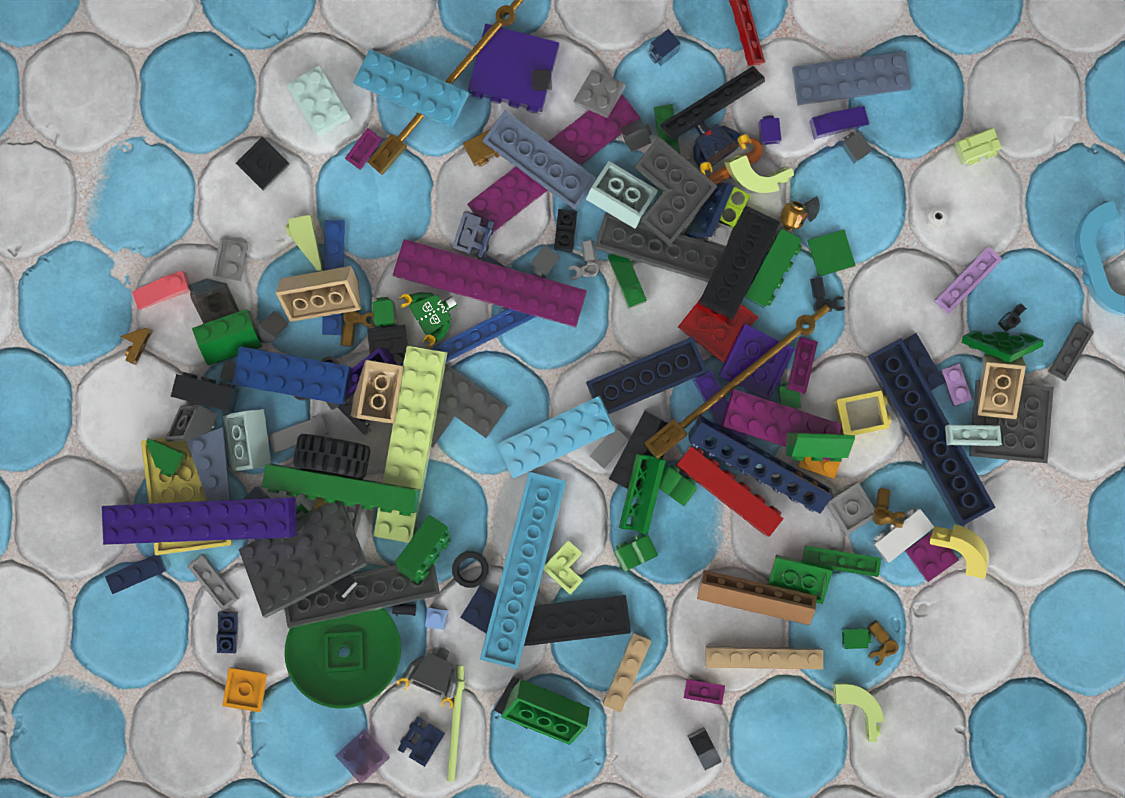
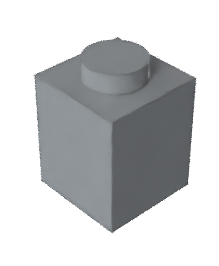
(720, 235)

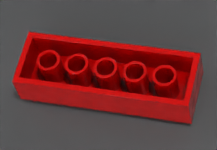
(728, 491)

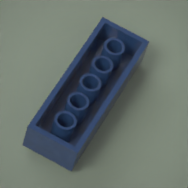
(648, 376)

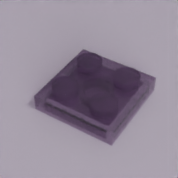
(362, 756)

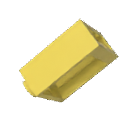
(842, 415)

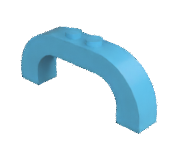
(1090, 260)

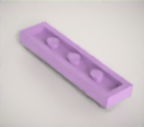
(968, 280)

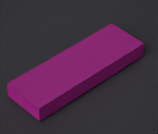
(802, 365)

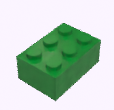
(423, 549)

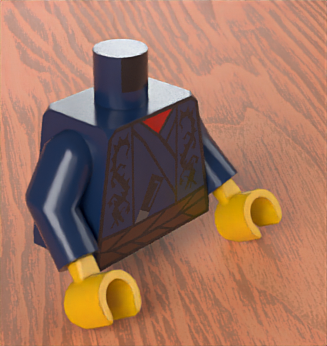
(715, 145)

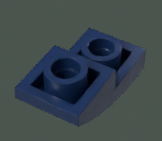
(227, 632)

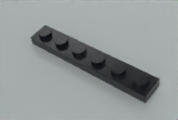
(712, 103)

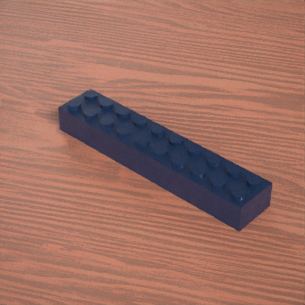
(925, 429)

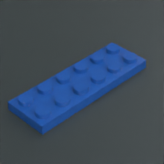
(291, 375)

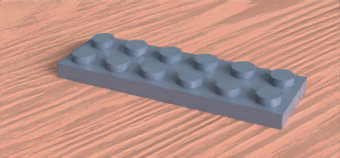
(851, 78)
(539, 160)

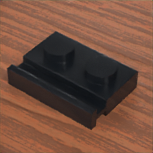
(390, 338)

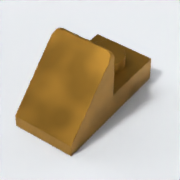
(139, 339)

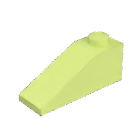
(304, 235)

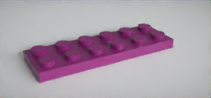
(772, 420)

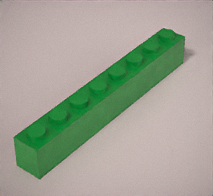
(341, 488)

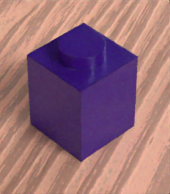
(769, 130)

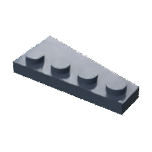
(211, 464)

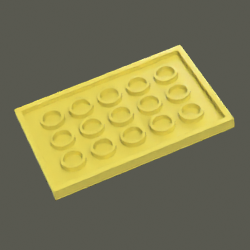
(177, 488)

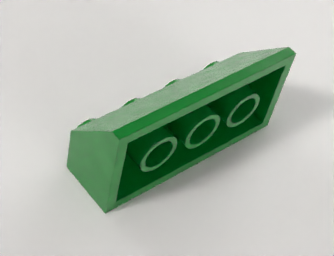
(546, 712)

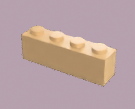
(626, 672)

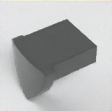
(271, 327)

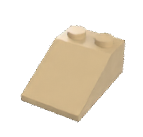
(1000, 387)
(377, 392)

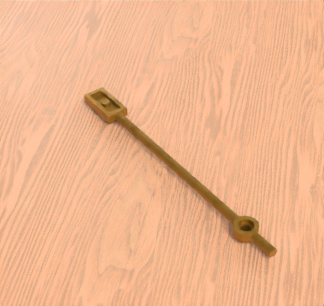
(393, 145)
(675, 432)

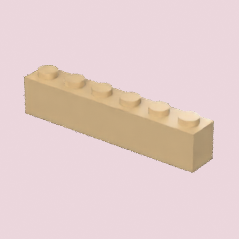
(763, 657)

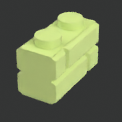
(978, 146)

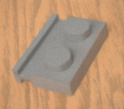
(230, 259)

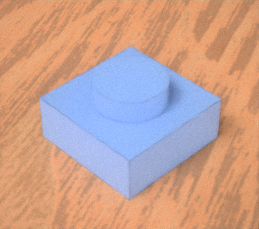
(436, 618)

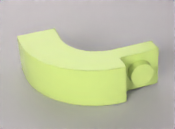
(742, 173)
(852, 694)

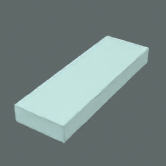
(973, 435)

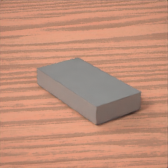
(609, 448)

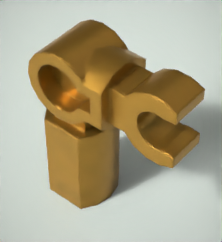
(348, 331)
(881, 514)
(881, 635)

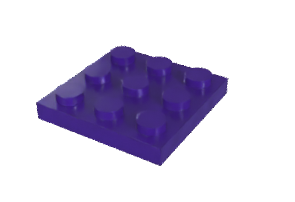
(747, 348)

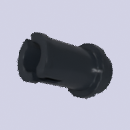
(404, 609)

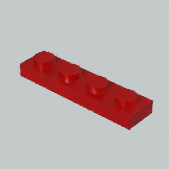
(747, 32)

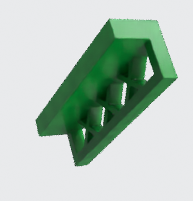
(645, 493)

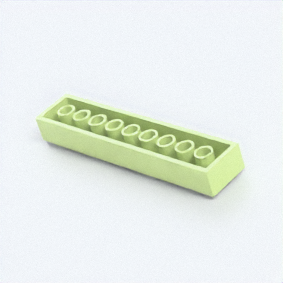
(412, 435)

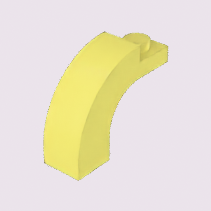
(966, 543)

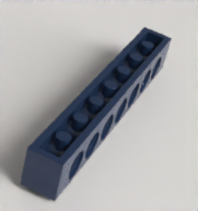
(815, 502)

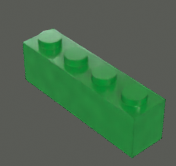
(772, 269)

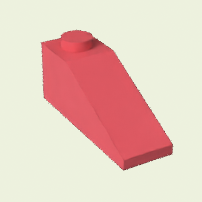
(162, 290)

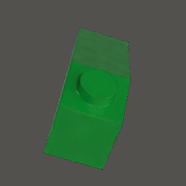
(627, 281)

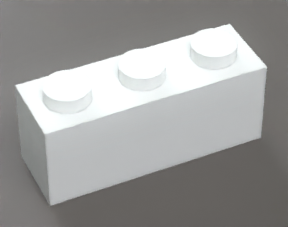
(899, 539)

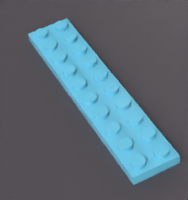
(523, 570)

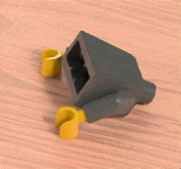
(433, 675)

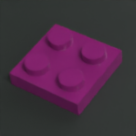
(930, 558)

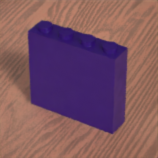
(506, 68)

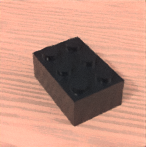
(205, 391)

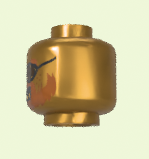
(793, 215)

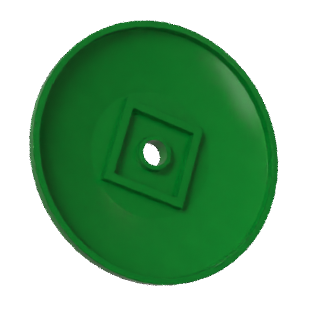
(350, 680)

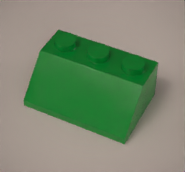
(223, 336)
(819, 446)

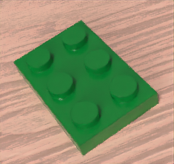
(800, 576)

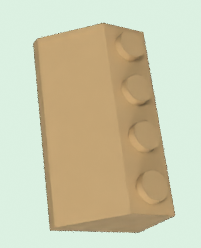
(319, 294)

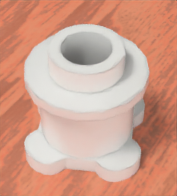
(932, 221)

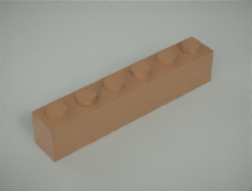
(756, 597)

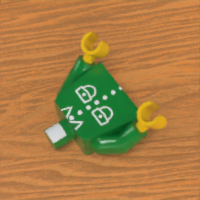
(430, 313)

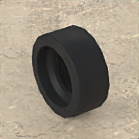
(459, 579)

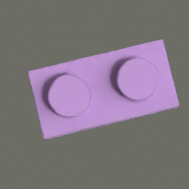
(956, 385)

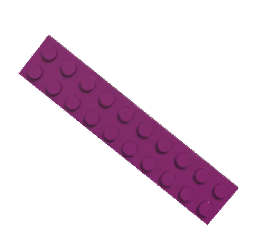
(577, 141)
(489, 283)

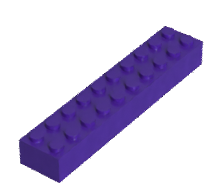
(199, 521)

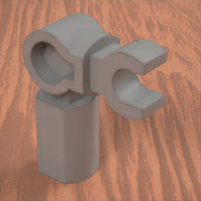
(590, 269)

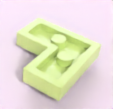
(559, 567)

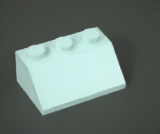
(247, 440)

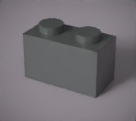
(544, 262)

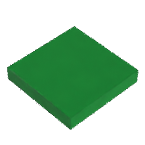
(831, 253)

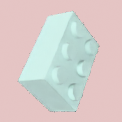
(318, 101)
(621, 194)

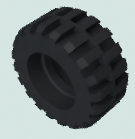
(331, 456)

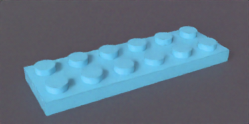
(411, 88)
(556, 437)

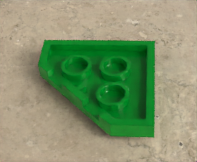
(1002, 345)

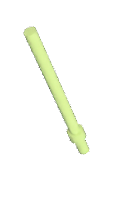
(455, 723)

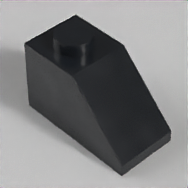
(704, 748)

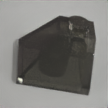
(212, 299)

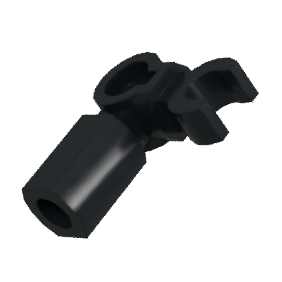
(818, 293)
(1012, 318)

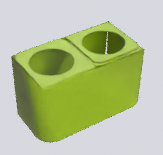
(737, 208)

